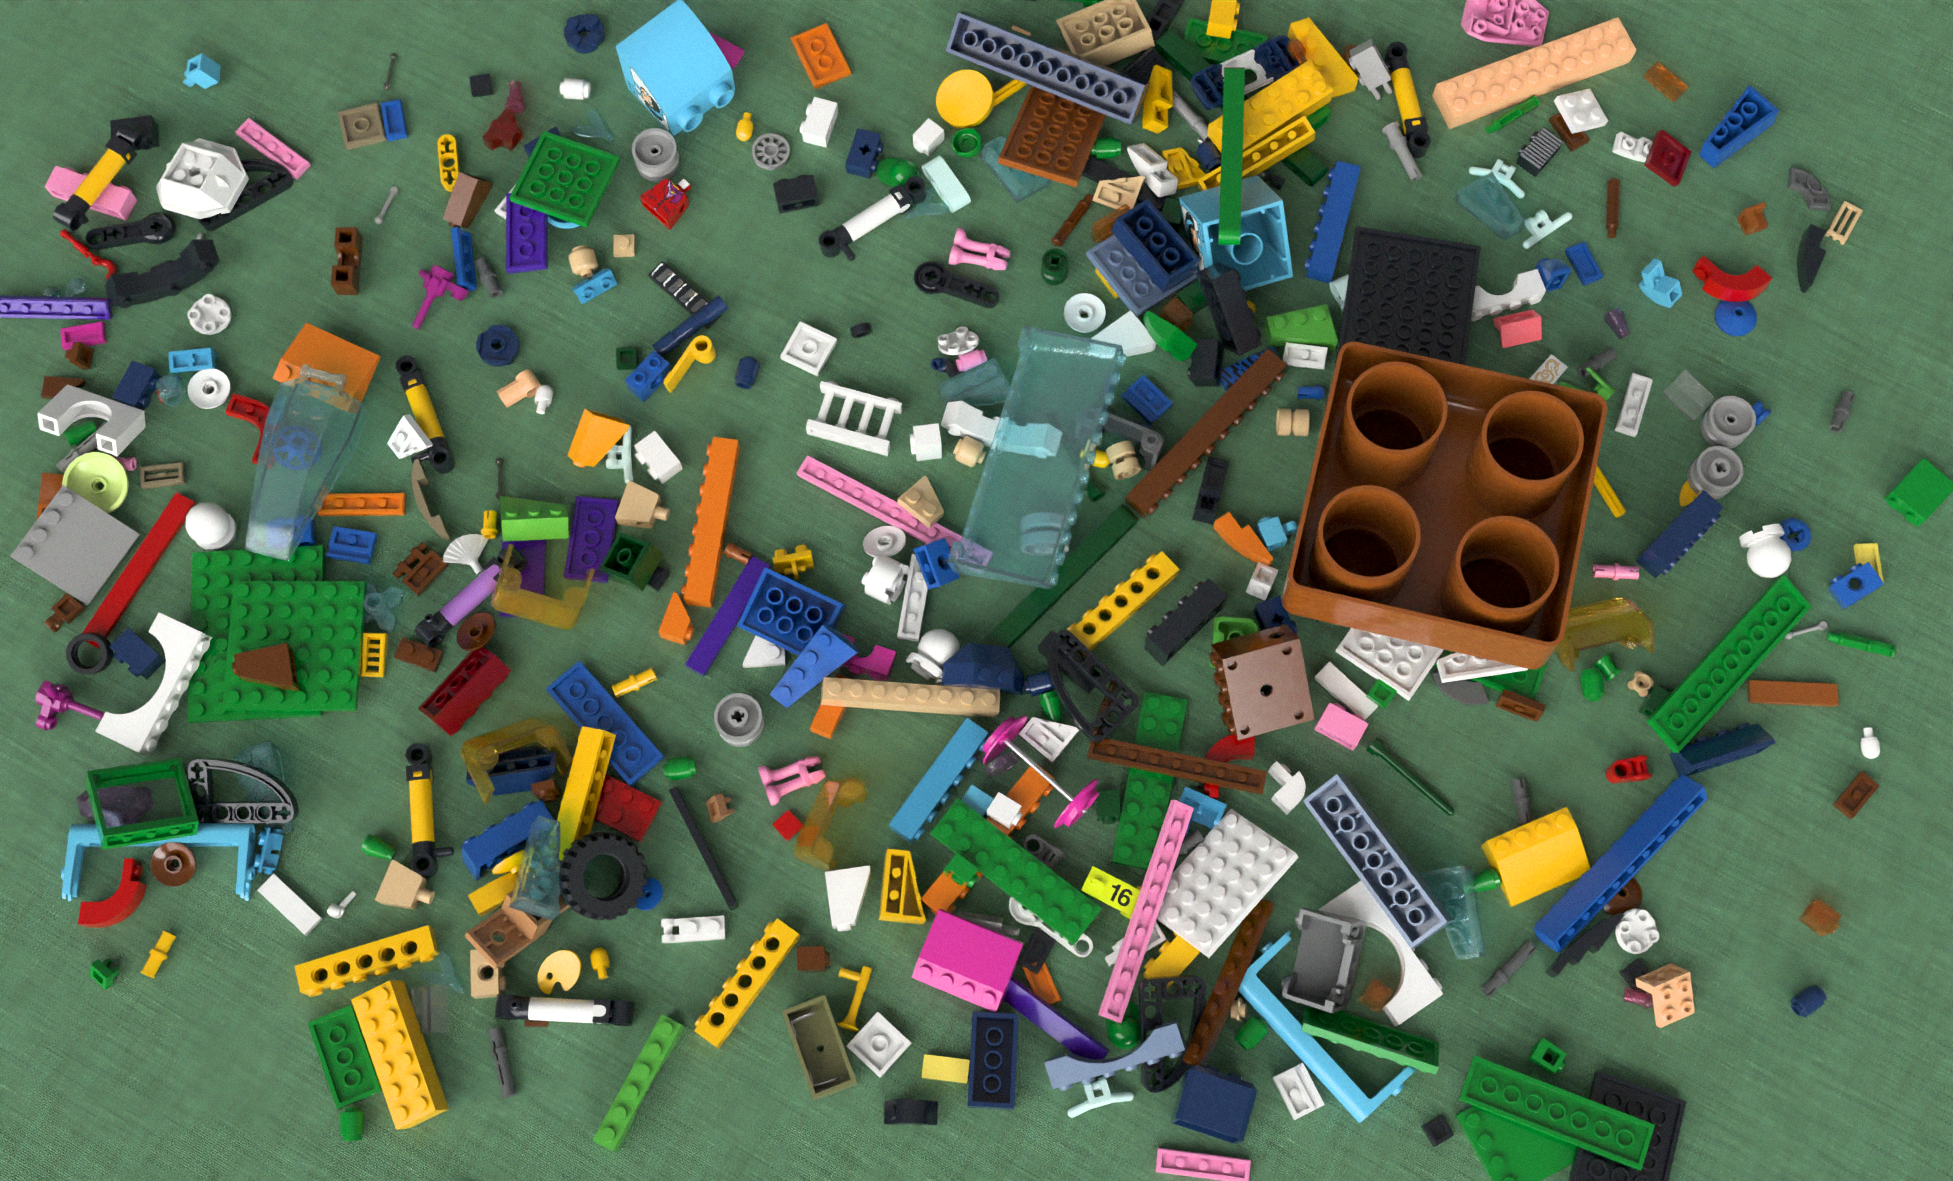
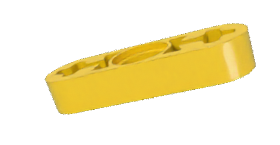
(443, 156)

